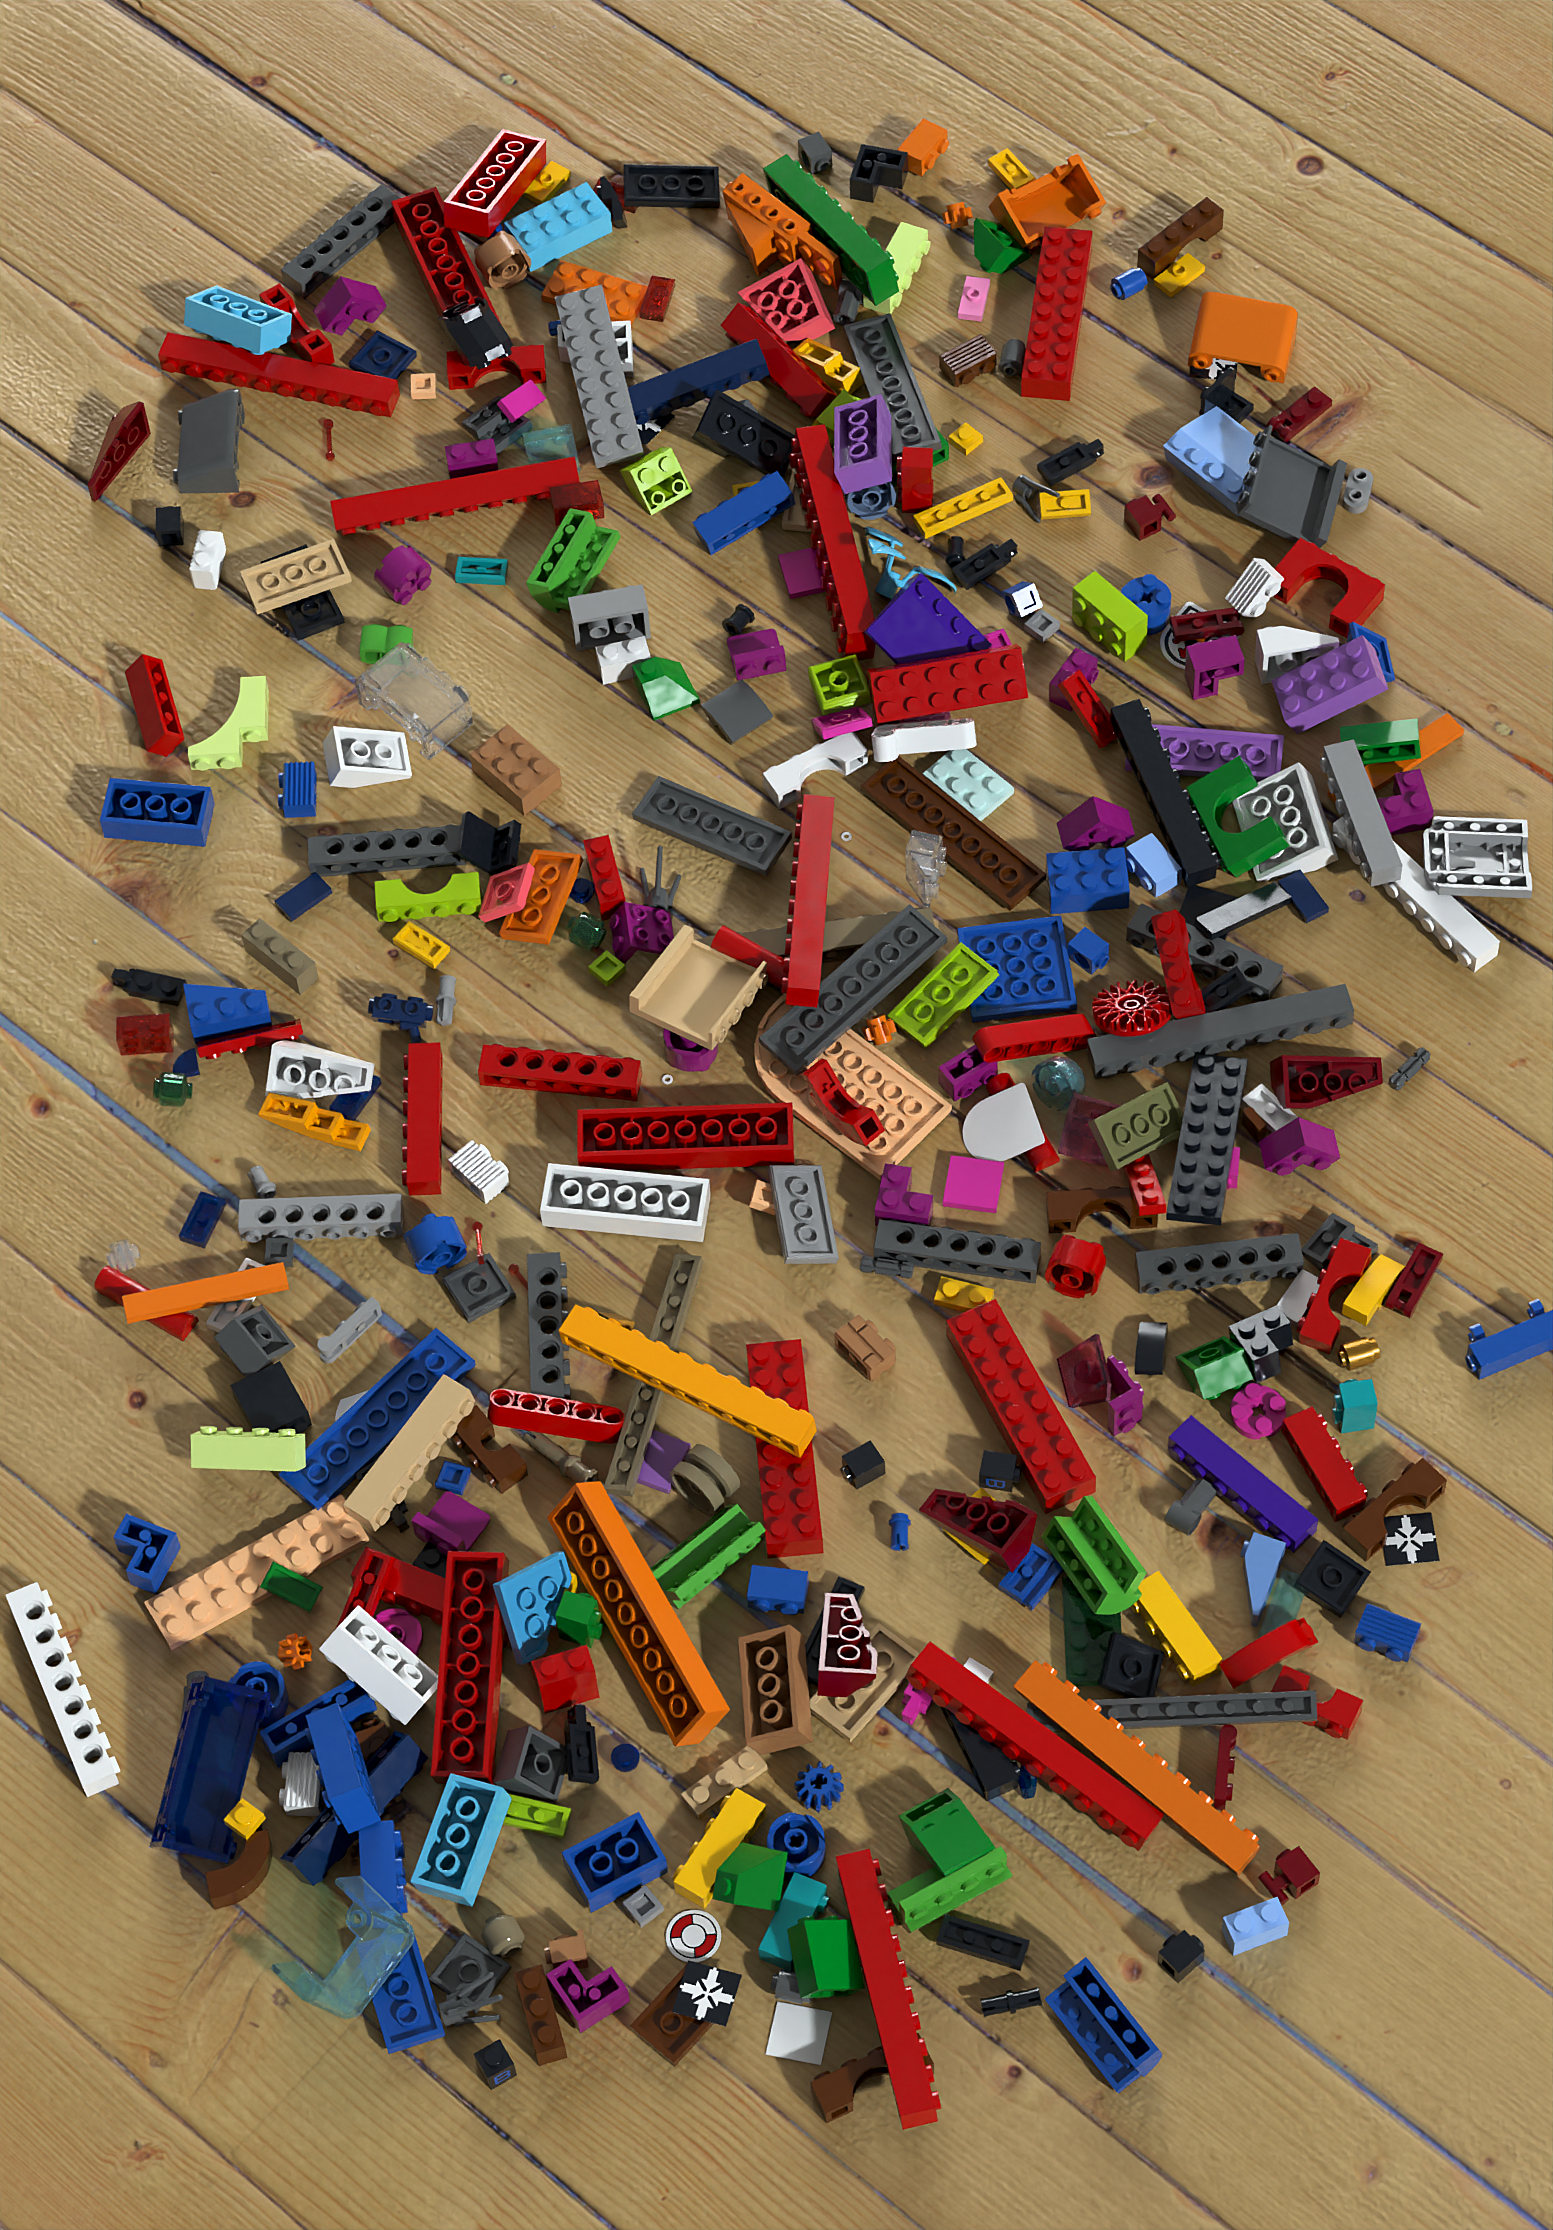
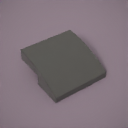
(492, 423)
(737, 711)
(1329, 1234)

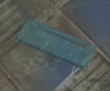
(1284, 1604)

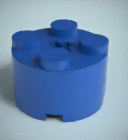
(1152, 598)
(435, 1243)
(267, 1679)
(808, 1838)

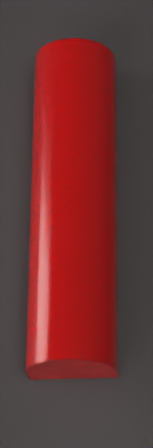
(750, 953)
(1040, 1156)
(116, 1284)
(369, 1583)

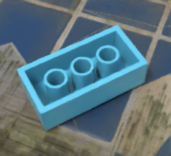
(560, 225)
(237, 320)
(461, 1839)

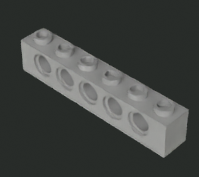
(310, 1209)

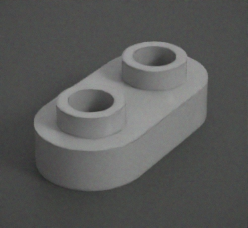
(1358, 488)

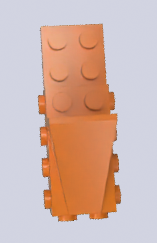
(775, 231)

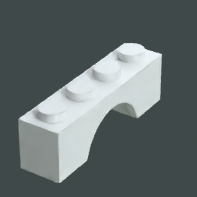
(841, 754)

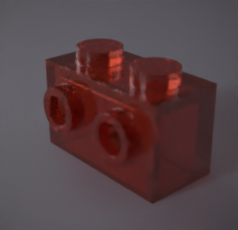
(579, 496)
(145, 1034)

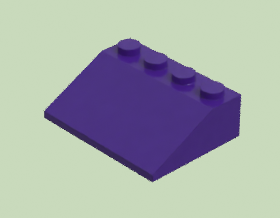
(923, 625)

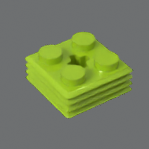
(834, 697)

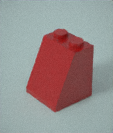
(565, 1679)

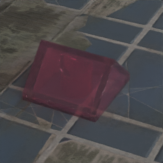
(1085, 1374)

